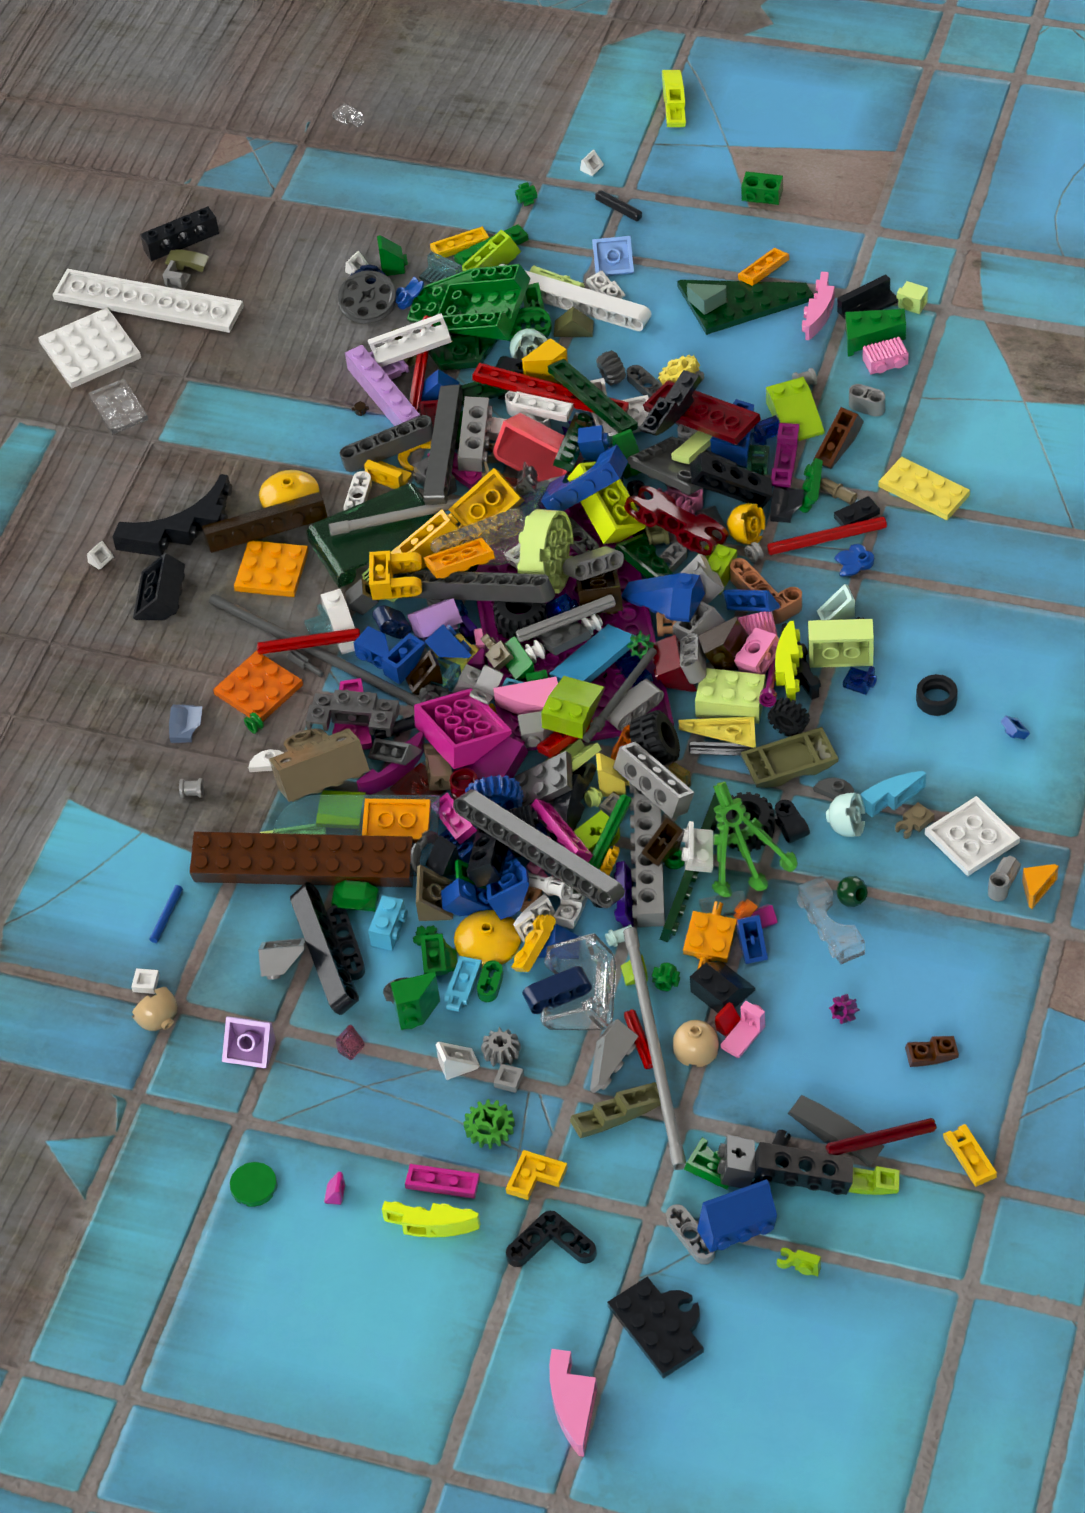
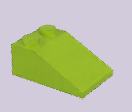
(794, 404)
(571, 706)

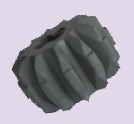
(611, 367)

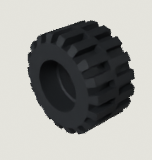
(509, 622)
(657, 736)
(759, 809)

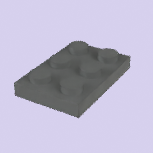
(547, 779)

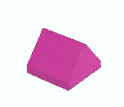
(766, 914)

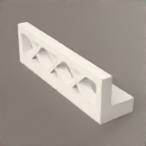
(411, 343)

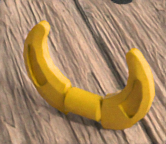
(403, 457)

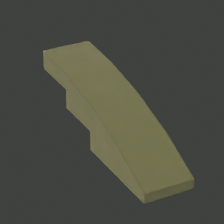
(616, 1111)

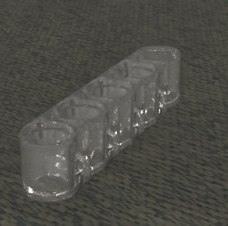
(487, 527)

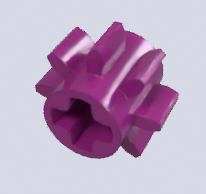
(844, 1014)

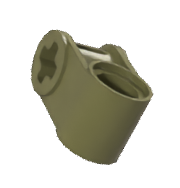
(656, 535)

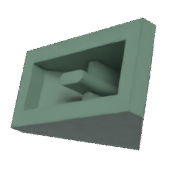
(706, 296)

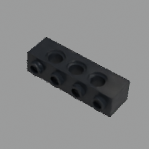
(179, 233)
(731, 480)
(486, 859)
(814, 1163)

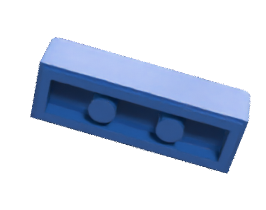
(750, 600)

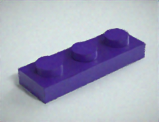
(623, 912)

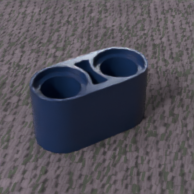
(391, 622)

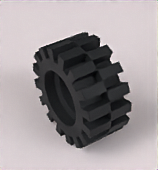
(788, 717)

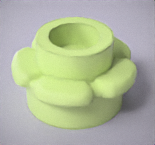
(593, 797)

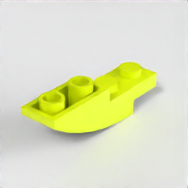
(674, 98)
(787, 660)
(438, 1222)

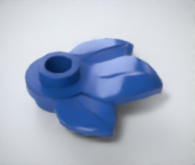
(405, 295)
(854, 560)

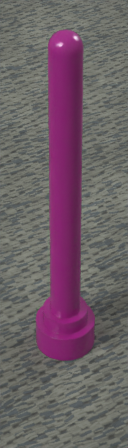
(768, 694)

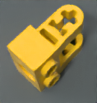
(381, 570)

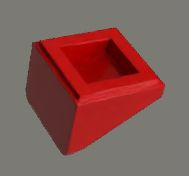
(726, 1019)

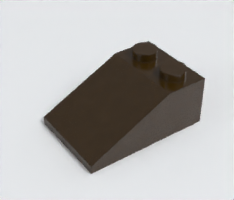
(599, 587)

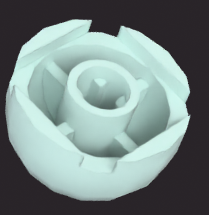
(525, 342)
(845, 815)

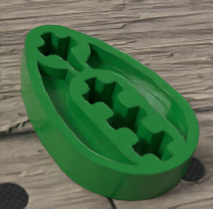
(529, 315)

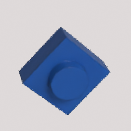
(1014, 727)

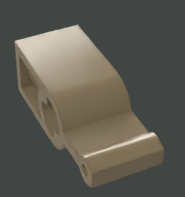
(437, 769)

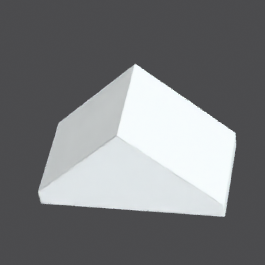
(456, 1059)

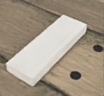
(542, 406)

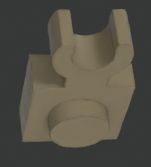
(915, 818)

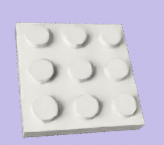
(972, 836)

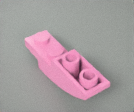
(818, 308)

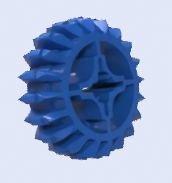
(501, 790)

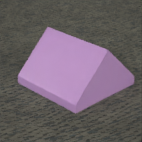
(248, 1042)

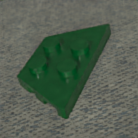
(462, 352)

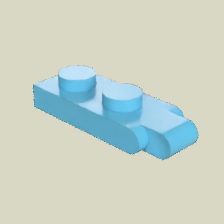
(462, 983)

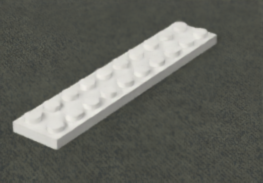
(148, 300)

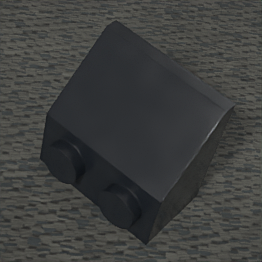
(719, 985)

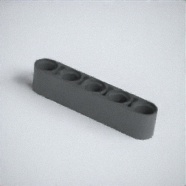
(387, 443)

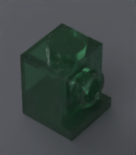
(758, 463)

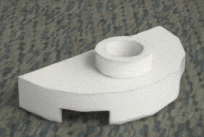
(260, 761)

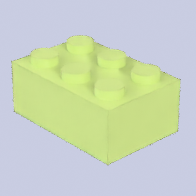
(840, 643)
(729, 694)

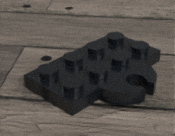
(659, 1324)

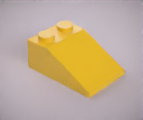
(485, 499)

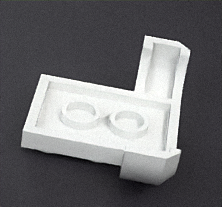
(635, 410)

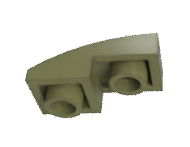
(187, 258)

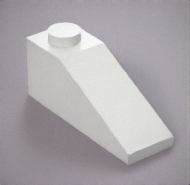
(339, 616)

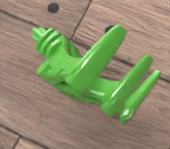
(756, 881)

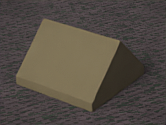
(429, 895)

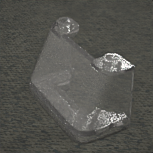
(596, 1008)

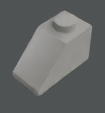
(531, 729)

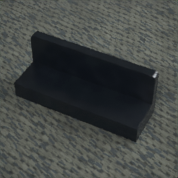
(869, 297)

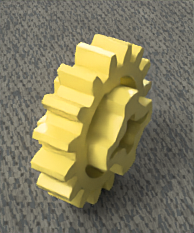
(676, 367)

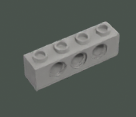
(473, 434)
(653, 780)

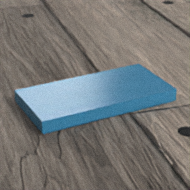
(594, 655)

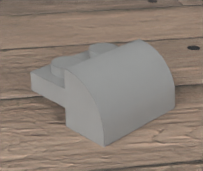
(710, 579)

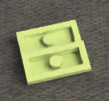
(580, 752)

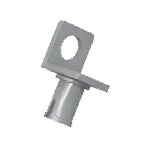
(488, 679)

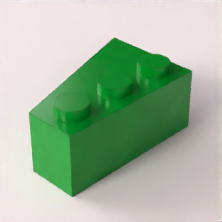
(873, 326)

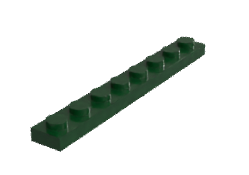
(684, 890)

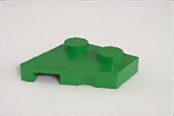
(705, 1163)

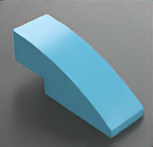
(893, 792)

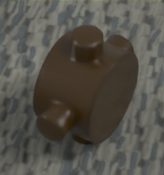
(360, 408)

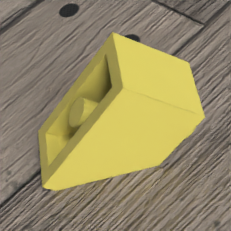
(608, 778)

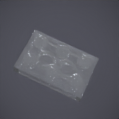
(118, 406)

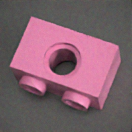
(757, 652)

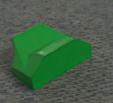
(355, 895)
(437, 955)

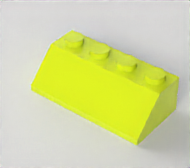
(607, 509)

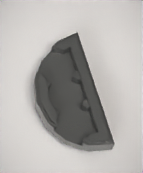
(833, 787)

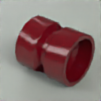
(460, 781)

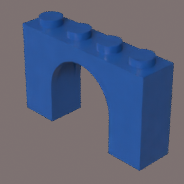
(607, 470)

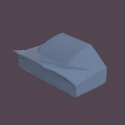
(183, 722)

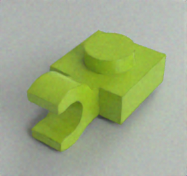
(803, 1261)

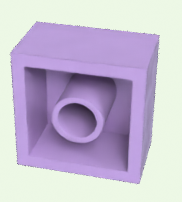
(430, 618)

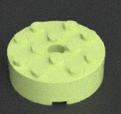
(546, 545)

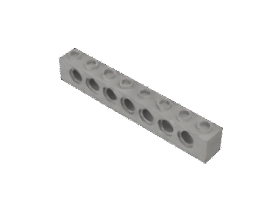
(648, 876)

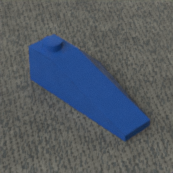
(671, 595)
(509, 893)

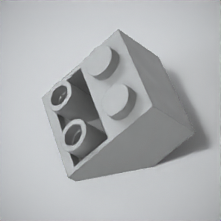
(703, 620)

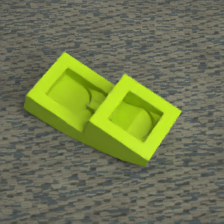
(875, 1182)

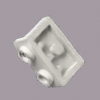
(698, 849)

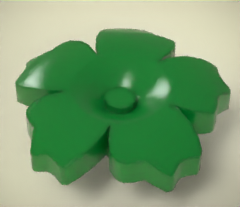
(421, 931)

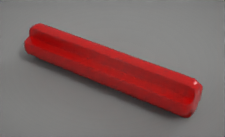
(641, 1042)

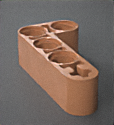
(747, 578)

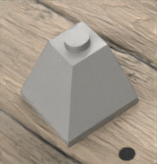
(278, 956)

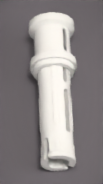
(550, 886)

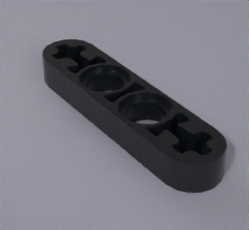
(348, 941)

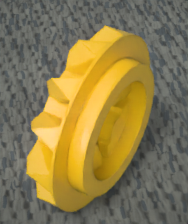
(609, 860)

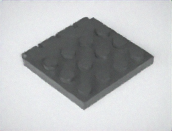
(658, 465)

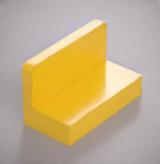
(387, 474)

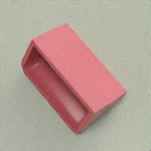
(530, 442)

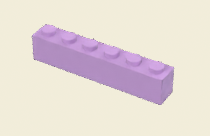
(379, 386)

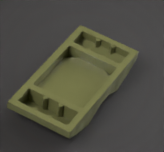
(789, 758)

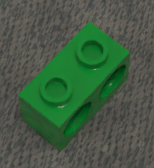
(762, 188)

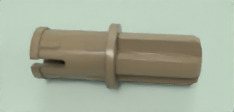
(838, 491)

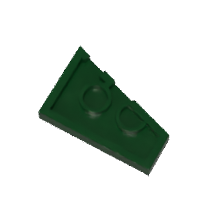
(643, 557)

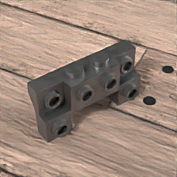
(353, 709)

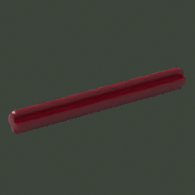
(881, 1137)

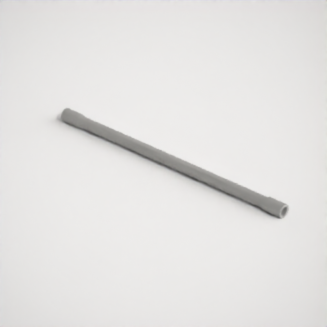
(347, 526)
(676, 1149)

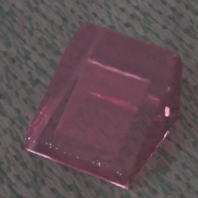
(349, 1043)

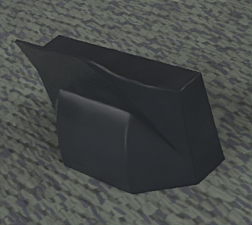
(785, 503)

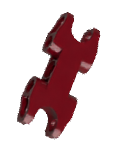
(664, 512)

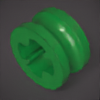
(253, 723)

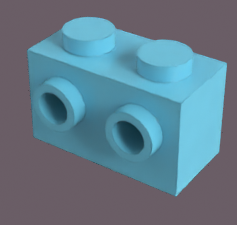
(387, 923)

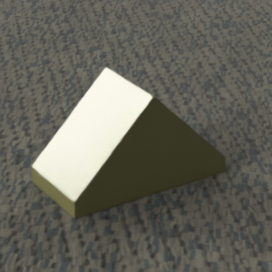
(573, 324)

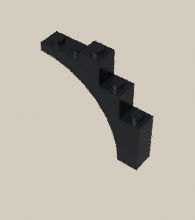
(181, 528)

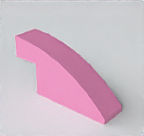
(525, 696)
(572, 1399)

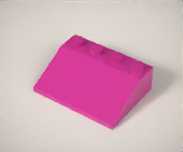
(460, 727)

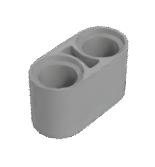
(867, 400)

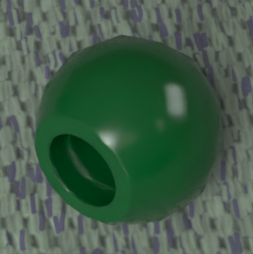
(852, 891)

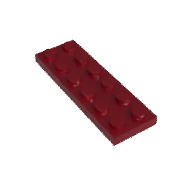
(712, 415)

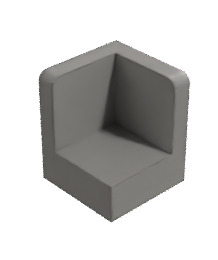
(175, 279)

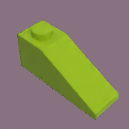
(496, 251)

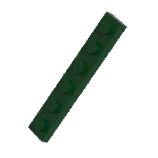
(592, 396)
(569, 449)

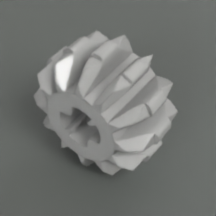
(500, 1047)

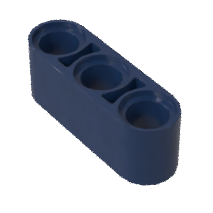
(557, 989)

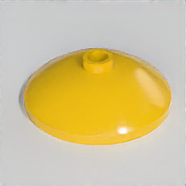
(286, 487)
(496, 944)

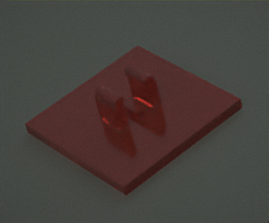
(414, 783)

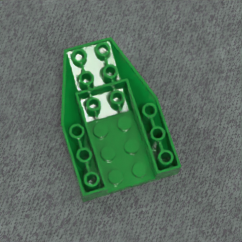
(475, 301)

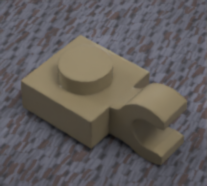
(498, 652)

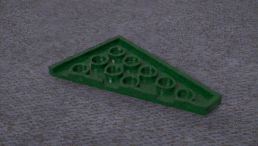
(747, 301)

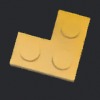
(534, 1168)

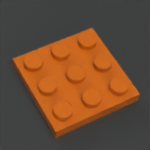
(258, 686)

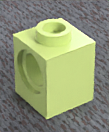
(912, 297)

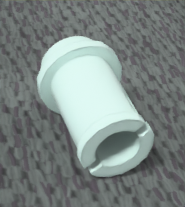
(615, 937)

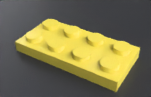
(924, 488)

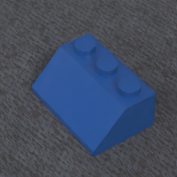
(737, 1216)

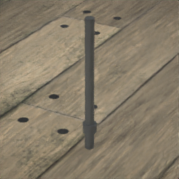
(599, 722)

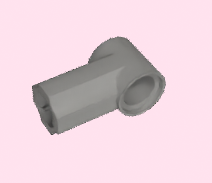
(1003, 878)

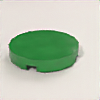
(253, 1184)

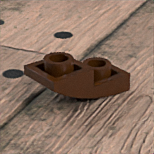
(938, 1050)

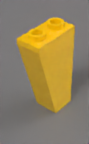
(422, 538)

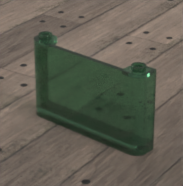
(350, 551)

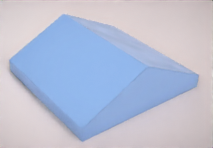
(613, 255)

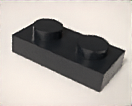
(856, 512)

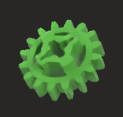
(489, 1124)

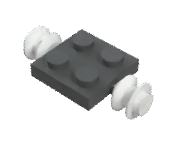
(563, 637)

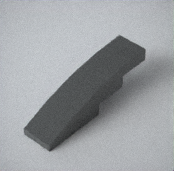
(830, 1126)

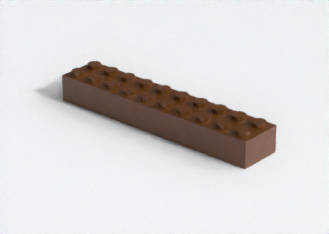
(301, 859)

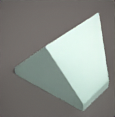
(839, 606)

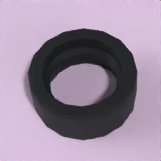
(936, 682)

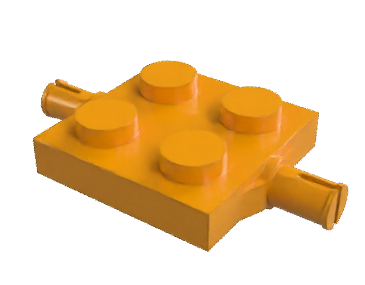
(710, 936)

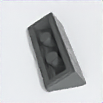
(393, 751)

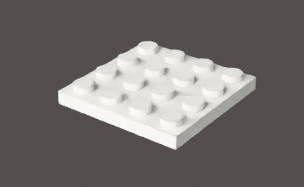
(89, 347)

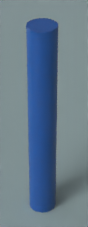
(166, 914)

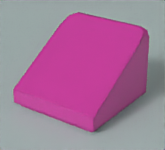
(335, 1189)

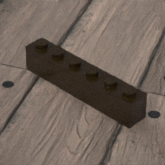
(264, 522)

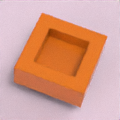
(744, 909)

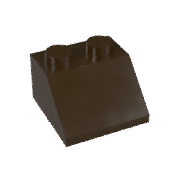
(723, 644)

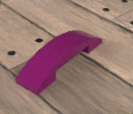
(785, 455)
(375, 782)

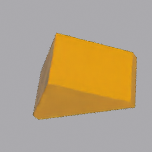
(1038, 881)

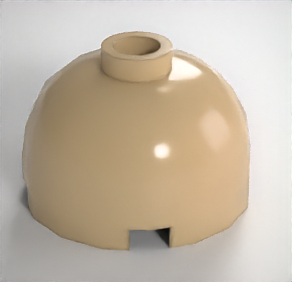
(157, 1011)
(695, 1043)

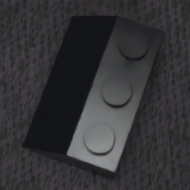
(159, 589)

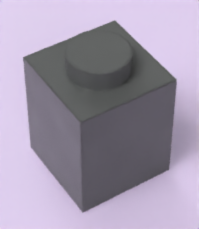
(359, 597)

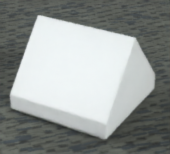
(591, 163)
(355, 262)
(99, 555)

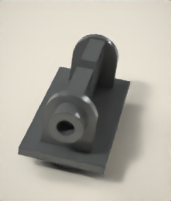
(526, 479)

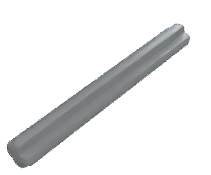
(565, 618)

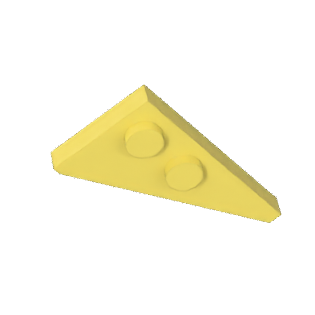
(734, 730)

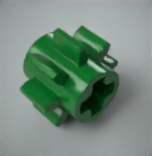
(526, 194)
(636, 650)
(665, 977)

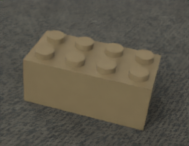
(317, 761)

